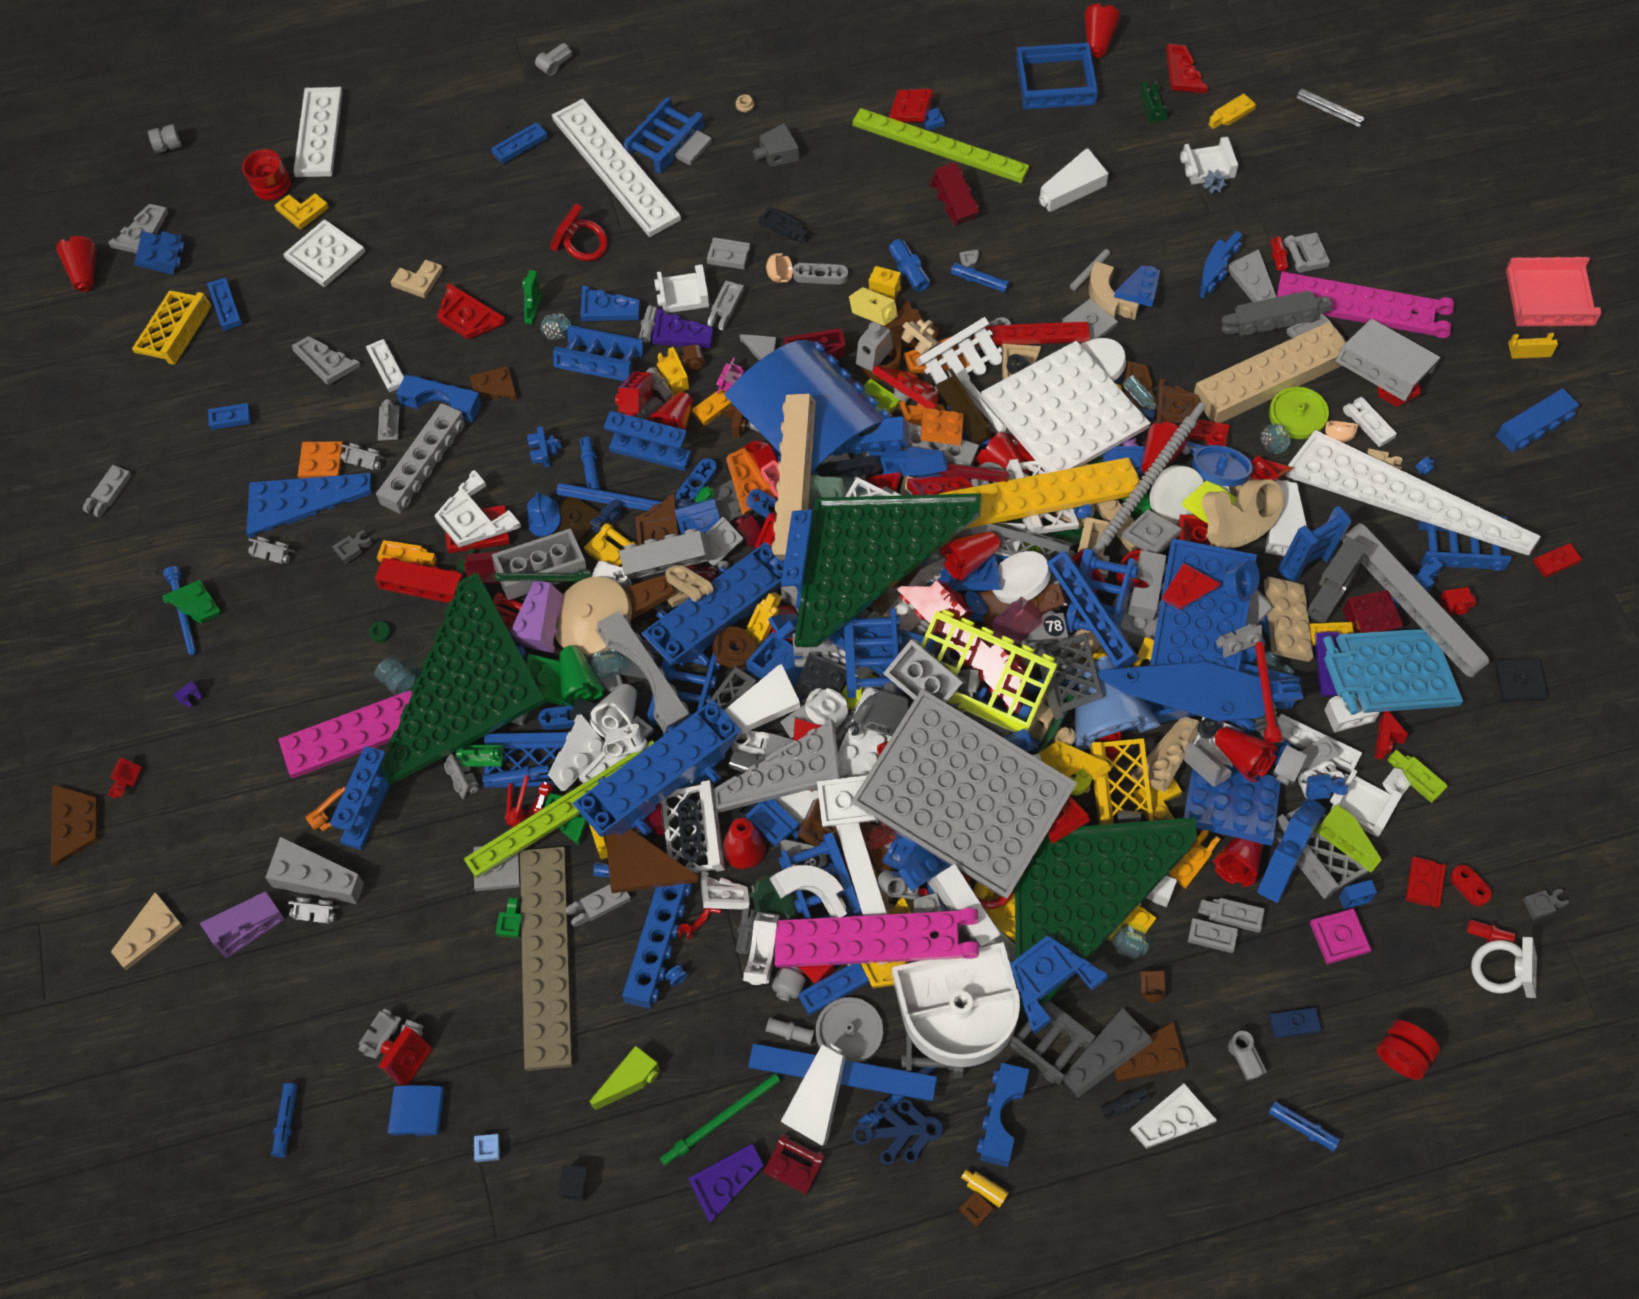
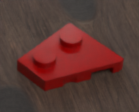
(1188, 587)

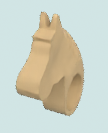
(1241, 523)

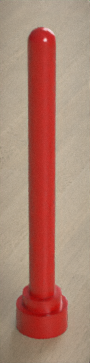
(1272, 732)

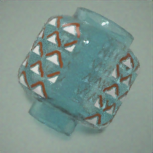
(555, 326)
(1275, 438)

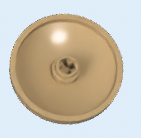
(585, 606)

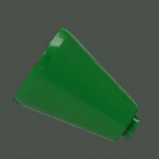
(578, 677)

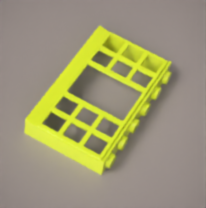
(976, 707)

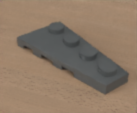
(1107, 1052)

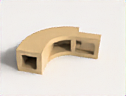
(1104, 296)

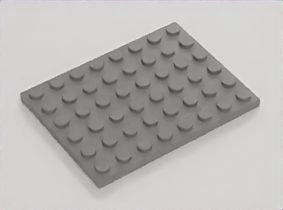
(964, 793)

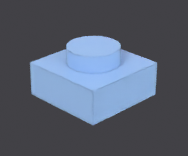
(486, 1148)

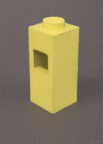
(873, 306)

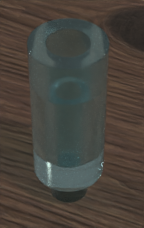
(1139, 392)

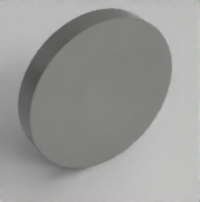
(851, 1027)

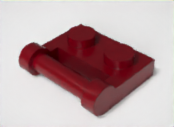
(790, 1171)

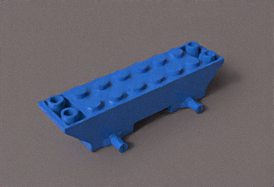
(737, 591)
(658, 771)

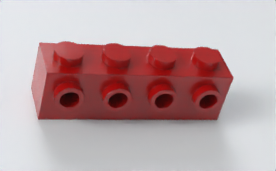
(634, 393)
(417, 580)

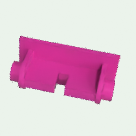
(729, 376)

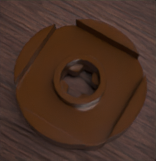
(728, 657)

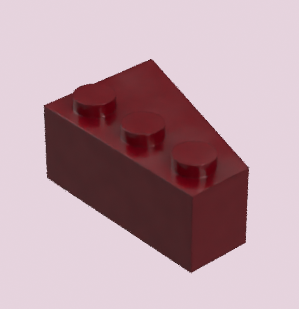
(955, 193)
(832, 340)

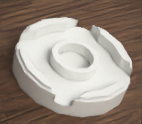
(825, 705)

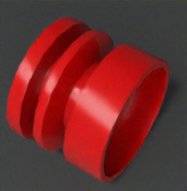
(266, 174)

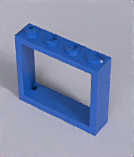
(1056, 97)

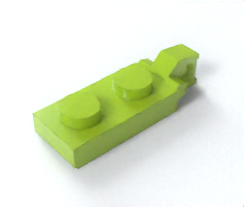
(1418, 776)

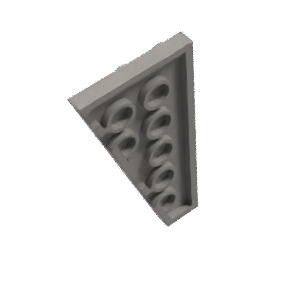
(784, 772)

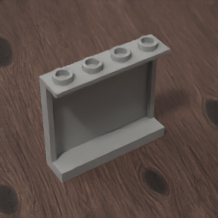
(1387, 359)

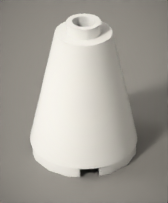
(614, 710)

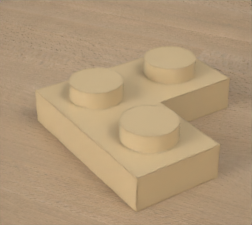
(420, 282)

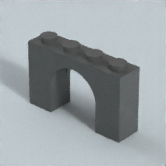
(1337, 579)

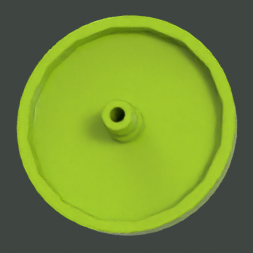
(1299, 411)

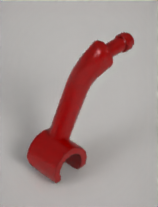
(685, 928)

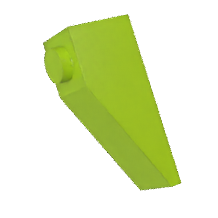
(1348, 836)
(628, 1078)

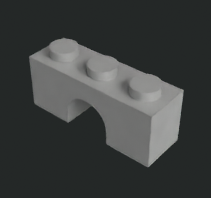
(1145, 601)

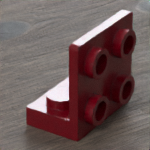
(1372, 613)

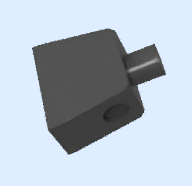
(777, 147)

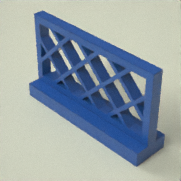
(524, 741)

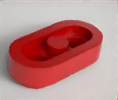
(1469, 886)

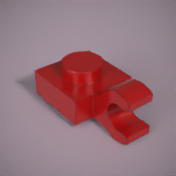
(125, 775)

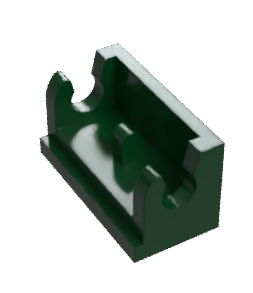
(1152, 103)

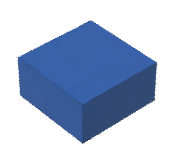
(1358, 894)

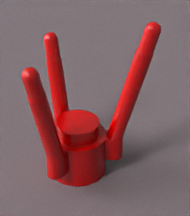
(518, 815)

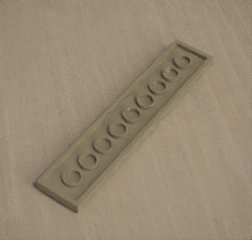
(545, 959)

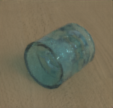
(394, 676)

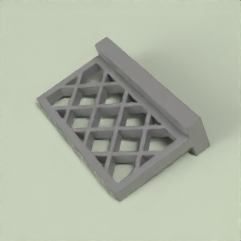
(1318, 872)

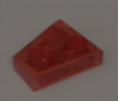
(880, 836)

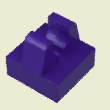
(189, 689)

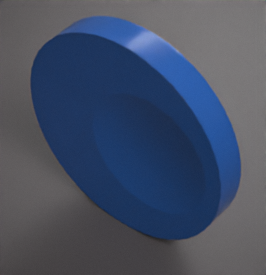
(1222, 465)

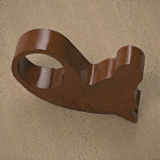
(896, 327)

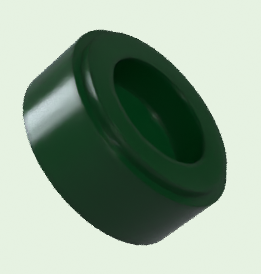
(380, 632)

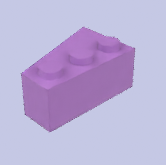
(538, 617)
(242, 924)

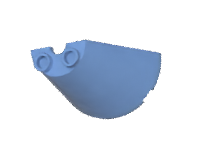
(1110, 714)

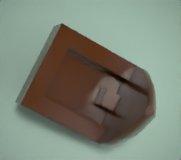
(739, 422)
(1153, 986)

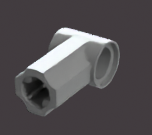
(550, 62)
(1247, 1058)

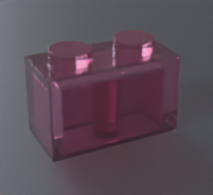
(1017, 620)

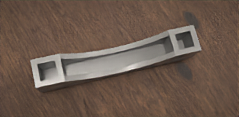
(619, 636)

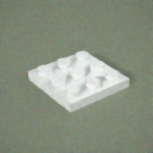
(324, 253)

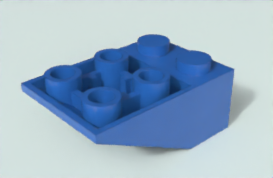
(770, 655)

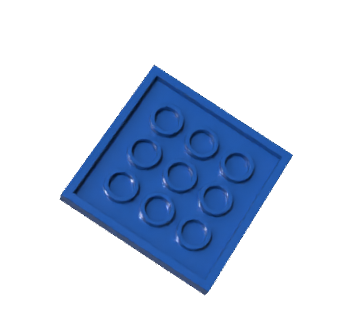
(1235, 806)

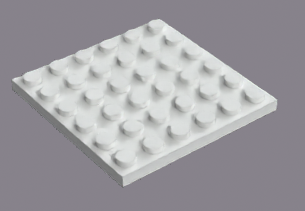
(1065, 409)

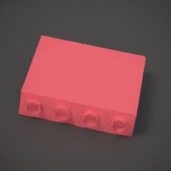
(1551, 292)

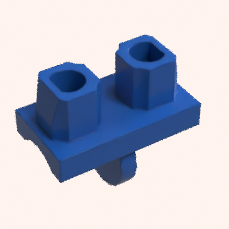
(541, 455)

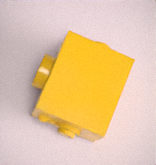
(885, 282)

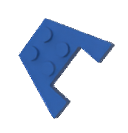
(1043, 970)

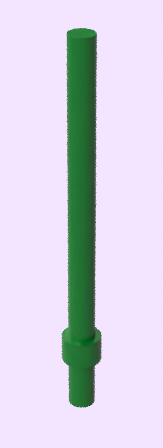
(682, 1146)

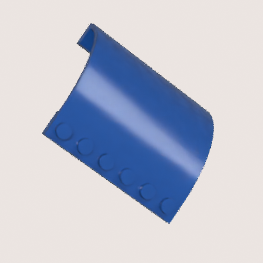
(805, 368)

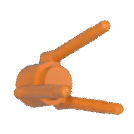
(318, 817)

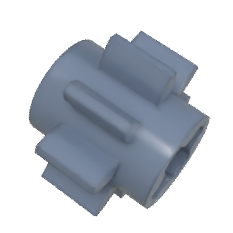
(1219, 182)

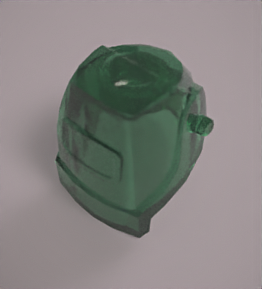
(768, 900)

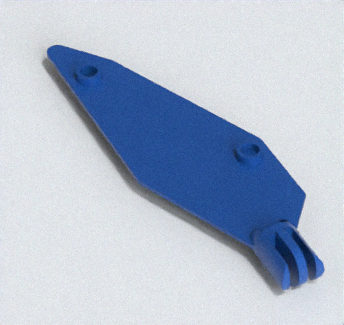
(1201, 689)

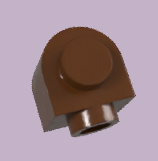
(692, 357)

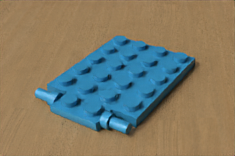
(1390, 671)

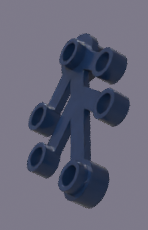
(901, 1131)

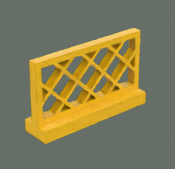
(182, 330)
(1101, 785)

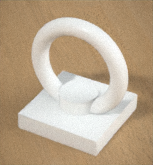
(1524, 966)

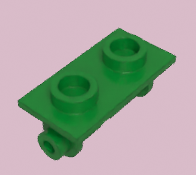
(480, 755)

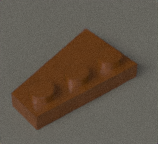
(1157, 1058)

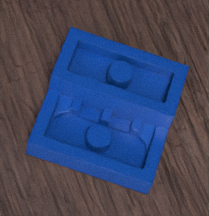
(416, 1110)

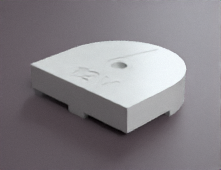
(951, 1034)

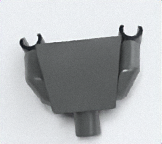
(880, 712)

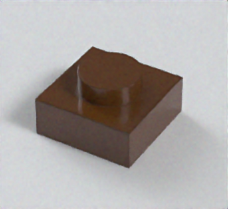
(976, 1209)

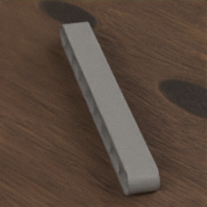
(1419, 603)

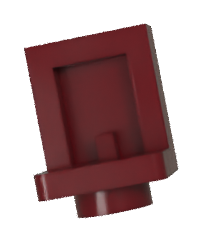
(748, 529)

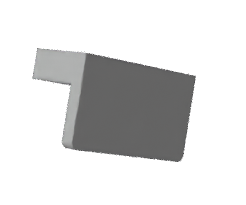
(1206, 764)

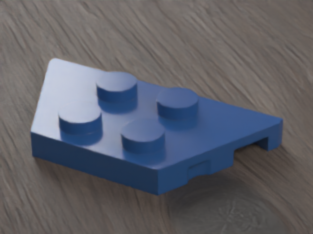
(983, 578)

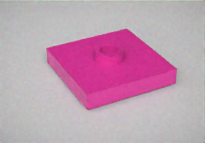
(1340, 936)

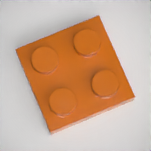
(941, 426)
(320, 459)

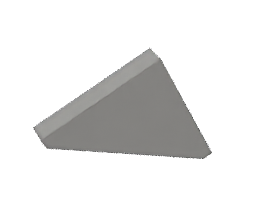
(759, 345)

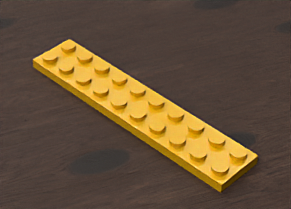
(1053, 491)

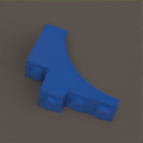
(1290, 849)

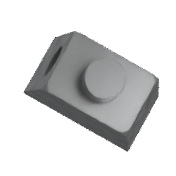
(874, 346)

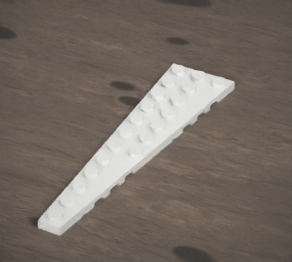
(1354, 474)

